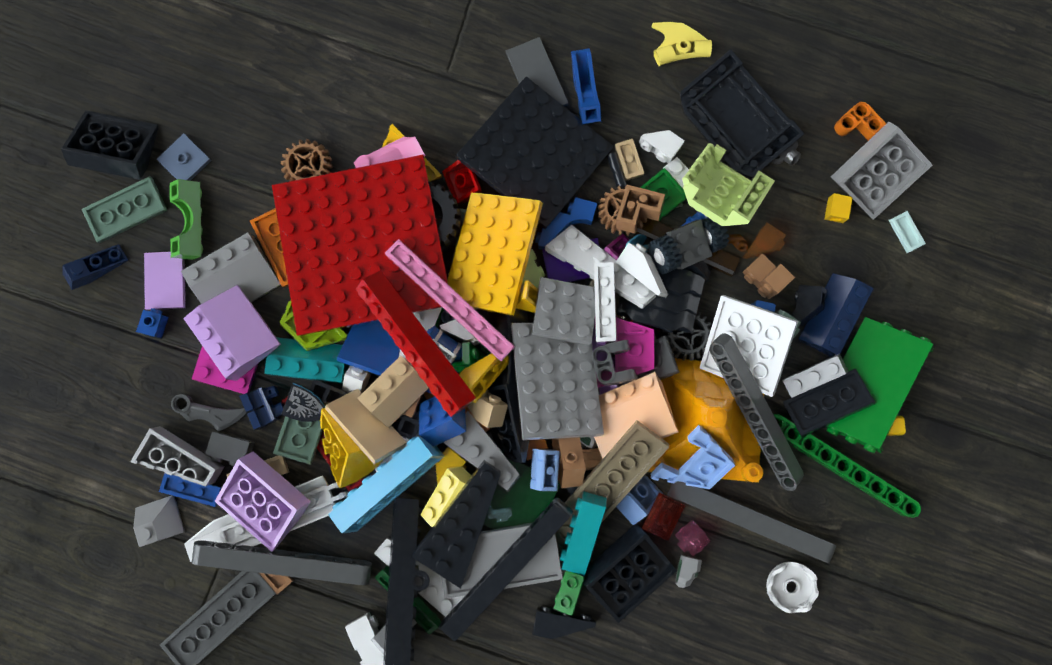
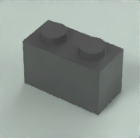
(228, 447)

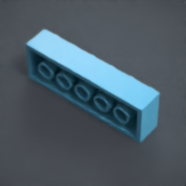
(385, 485)

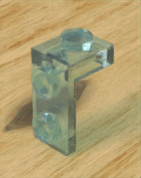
(500, 514)

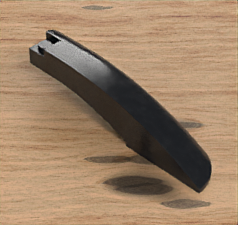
(505, 386)

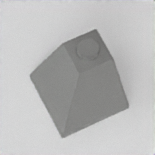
(157, 521)

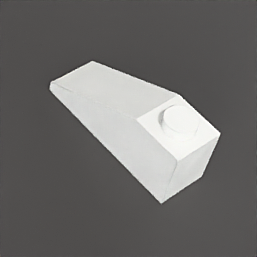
(641, 266)

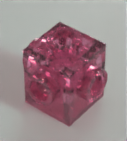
(692, 538)

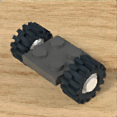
(687, 245)

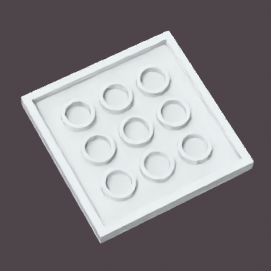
(760, 337)

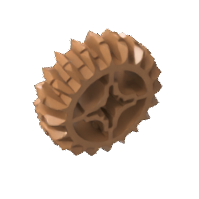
(310, 158)
(615, 200)

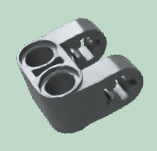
(601, 366)

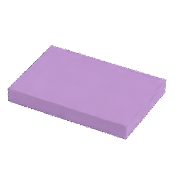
(163, 281)

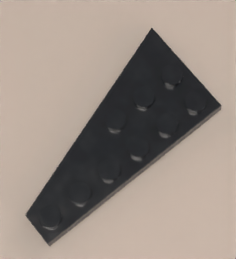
(454, 536)

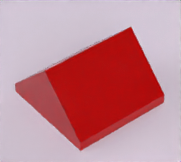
(461, 182)

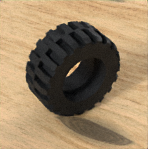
(451, 215)

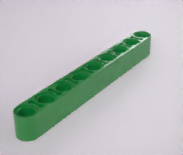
(850, 468)

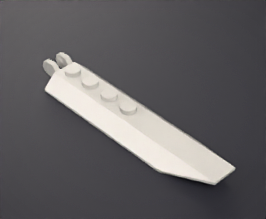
(228, 530)

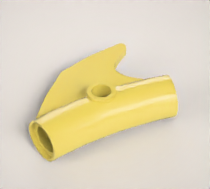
(680, 43)

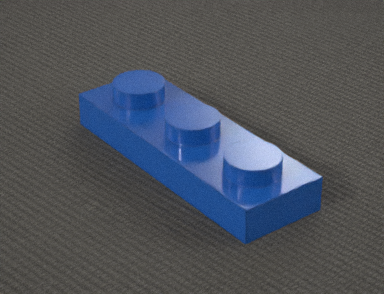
(188, 490)

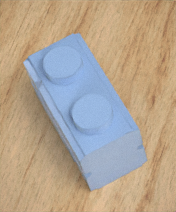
(545, 469)

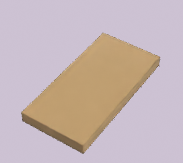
(364, 428)

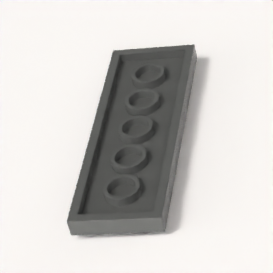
(217, 619)

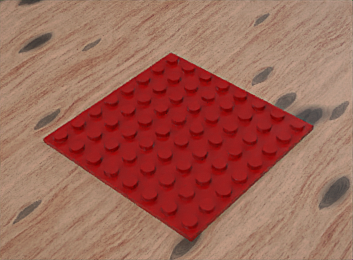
(338, 233)

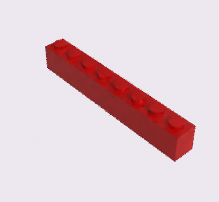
(415, 343)

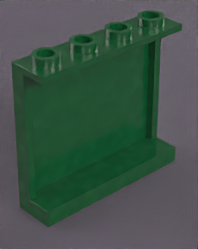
(525, 502)

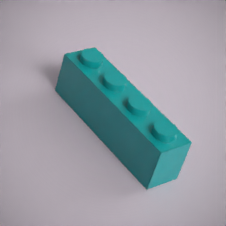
(584, 533)

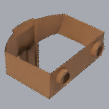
(574, 461)

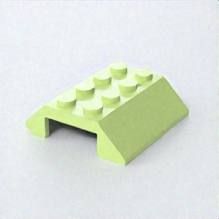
(721, 191)

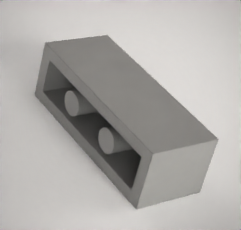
(815, 375)

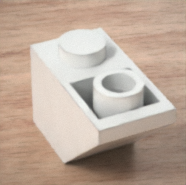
(663, 144)
(355, 379)

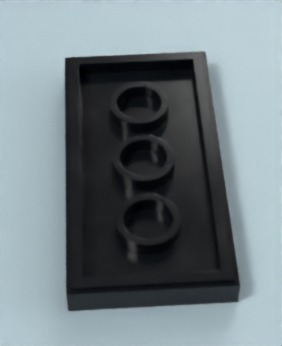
(828, 403)

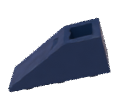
(93, 266)

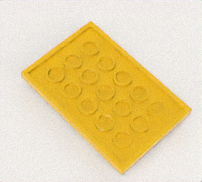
(494, 251)

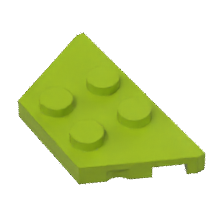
(312, 340)

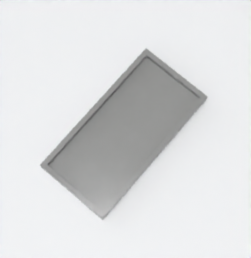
(492, 545)

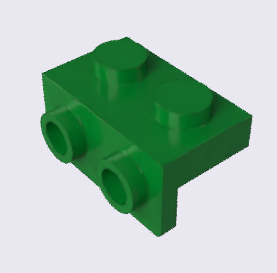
(470, 355)
(569, 592)

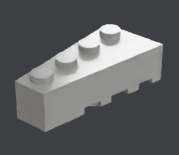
(477, 446)
(175, 457)

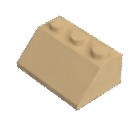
(393, 391)

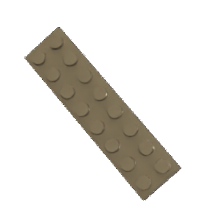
(618, 472)

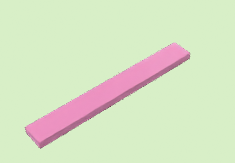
(449, 300)

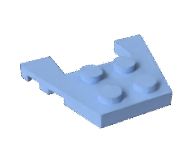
(703, 468)

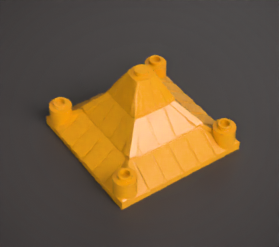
(707, 401)

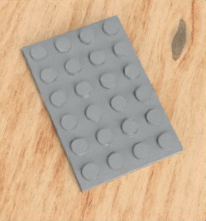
(555, 387)

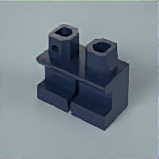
(261, 407)

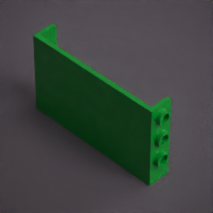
(888, 366)

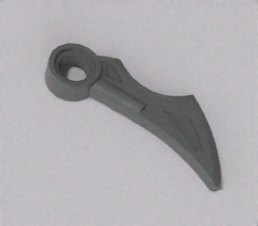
(218, 417)

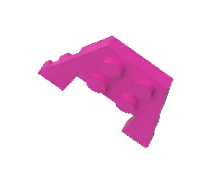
(641, 349)

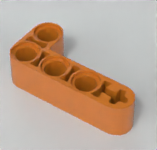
(862, 122)

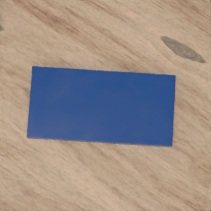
(370, 348)

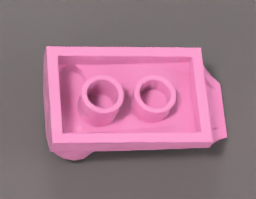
(399, 149)

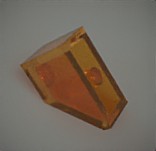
(766, 242)

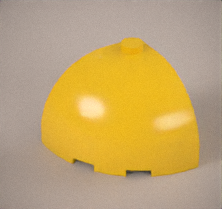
(347, 459)

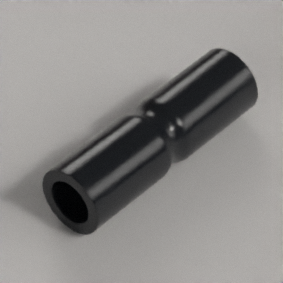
(616, 168)

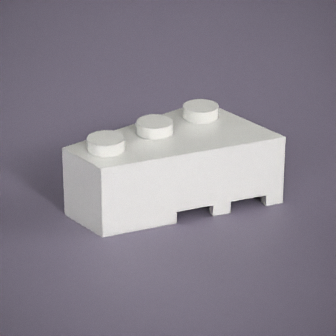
(360, 634)

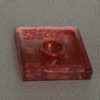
(663, 516)

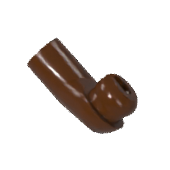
(738, 241)

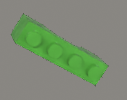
(186, 197)

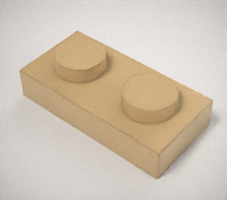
(629, 159)

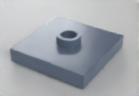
(183, 159)

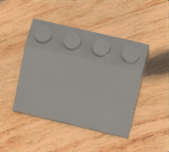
(881, 170)
(232, 265)

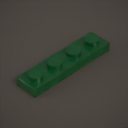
(424, 616)

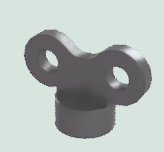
(790, 155)

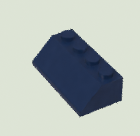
(842, 308)

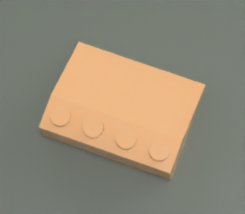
(636, 400)

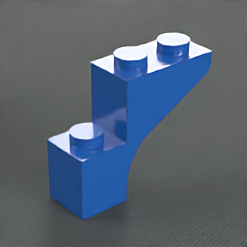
(585, 86)
(580, 212)

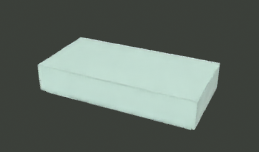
(907, 232)

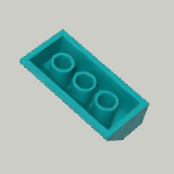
(295, 362)

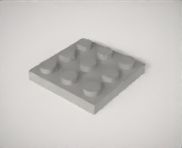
(564, 311)

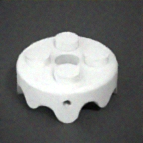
(806, 587)

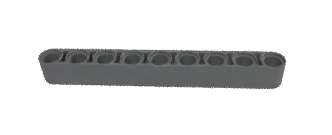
(756, 411)
(753, 521)
(281, 562)

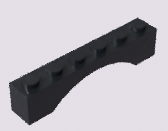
(404, 425)

